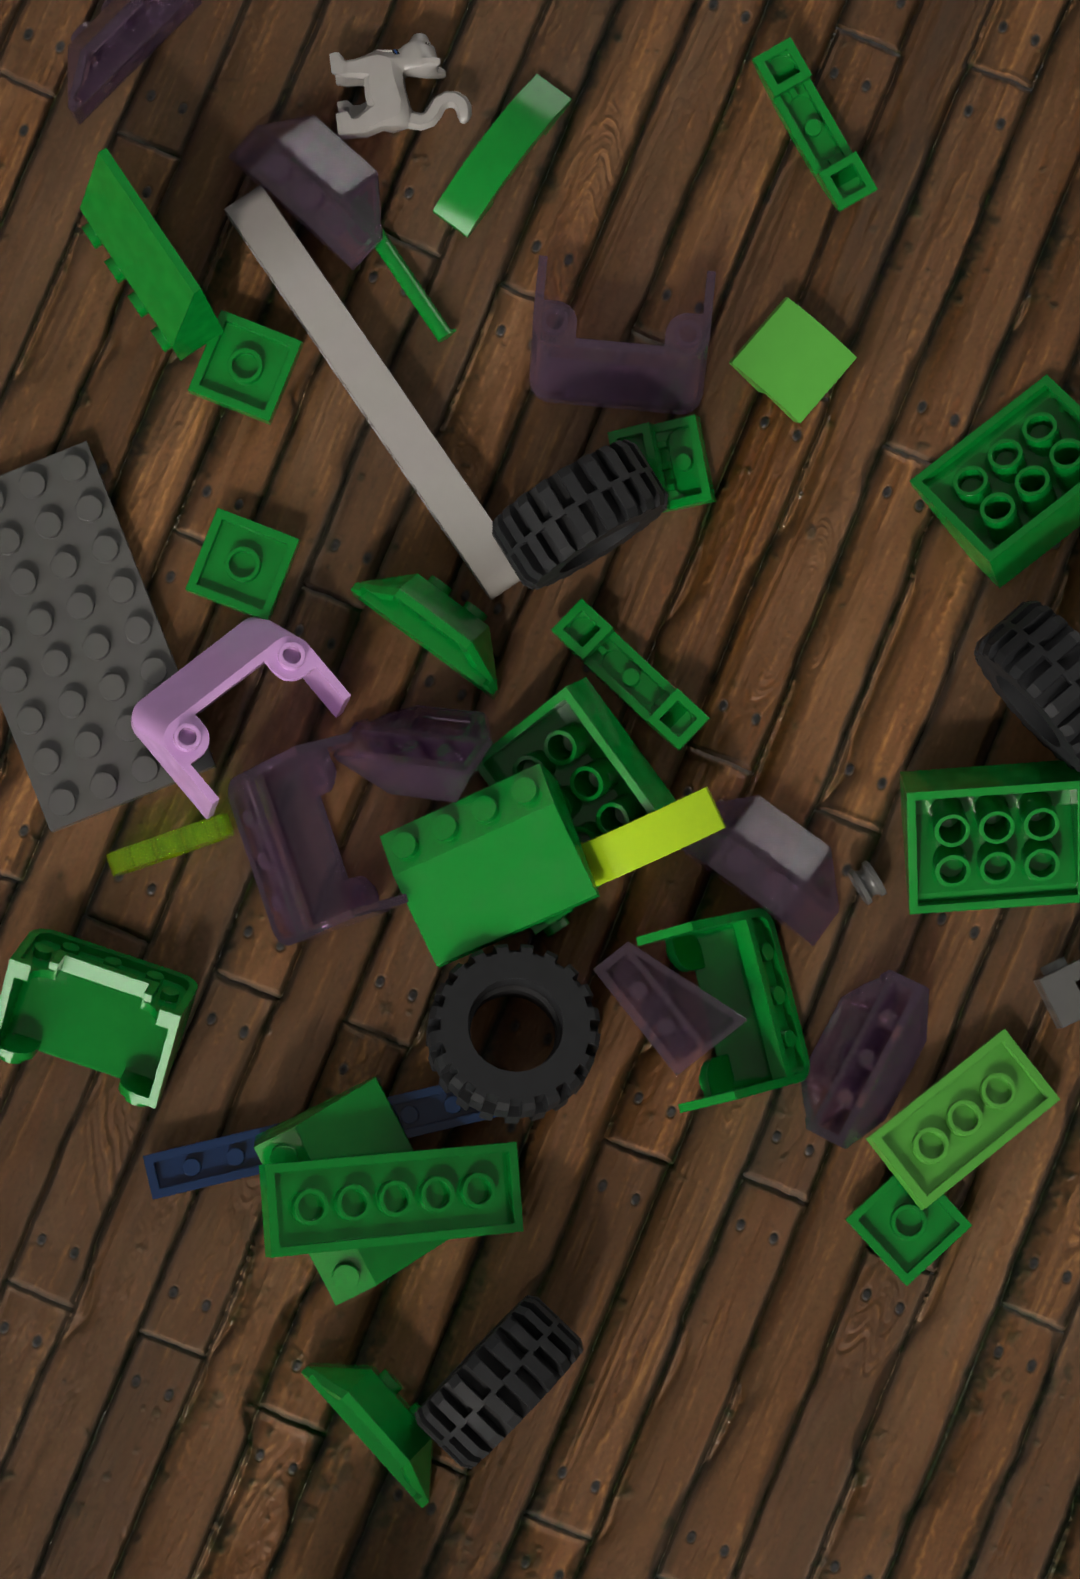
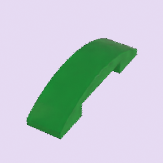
(812, 125)
(500, 154)
(629, 675)

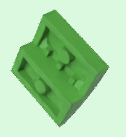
(792, 360)

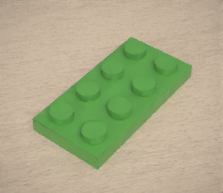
(962, 1119)

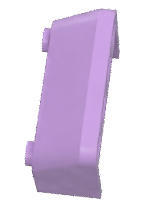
(168, 715)

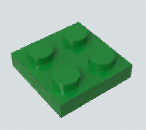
(246, 367)
(242, 565)
(902, 1232)

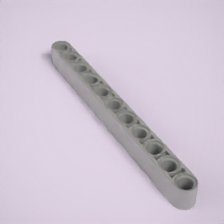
(372, 388)

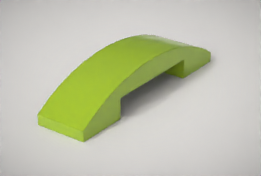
(653, 836)

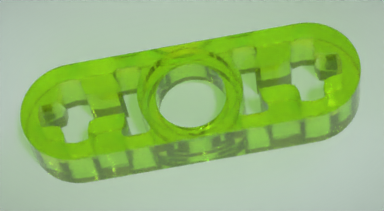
(170, 845)

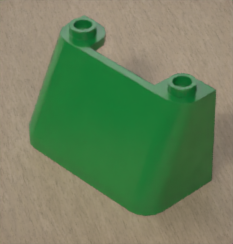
(95, 1011)

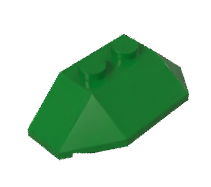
(436, 623)
(381, 1419)

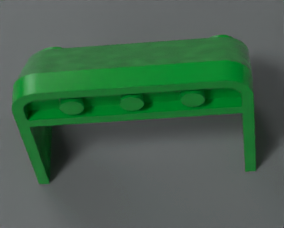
(744, 967)

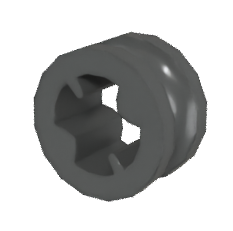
(867, 882)

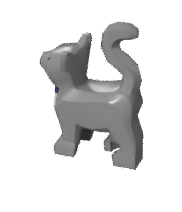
(387, 101)

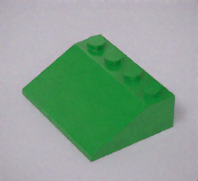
(146, 261)
(1011, 482)
(590, 754)
(991, 836)
(490, 864)
(346, 1126)

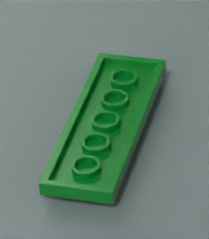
(390, 1198)

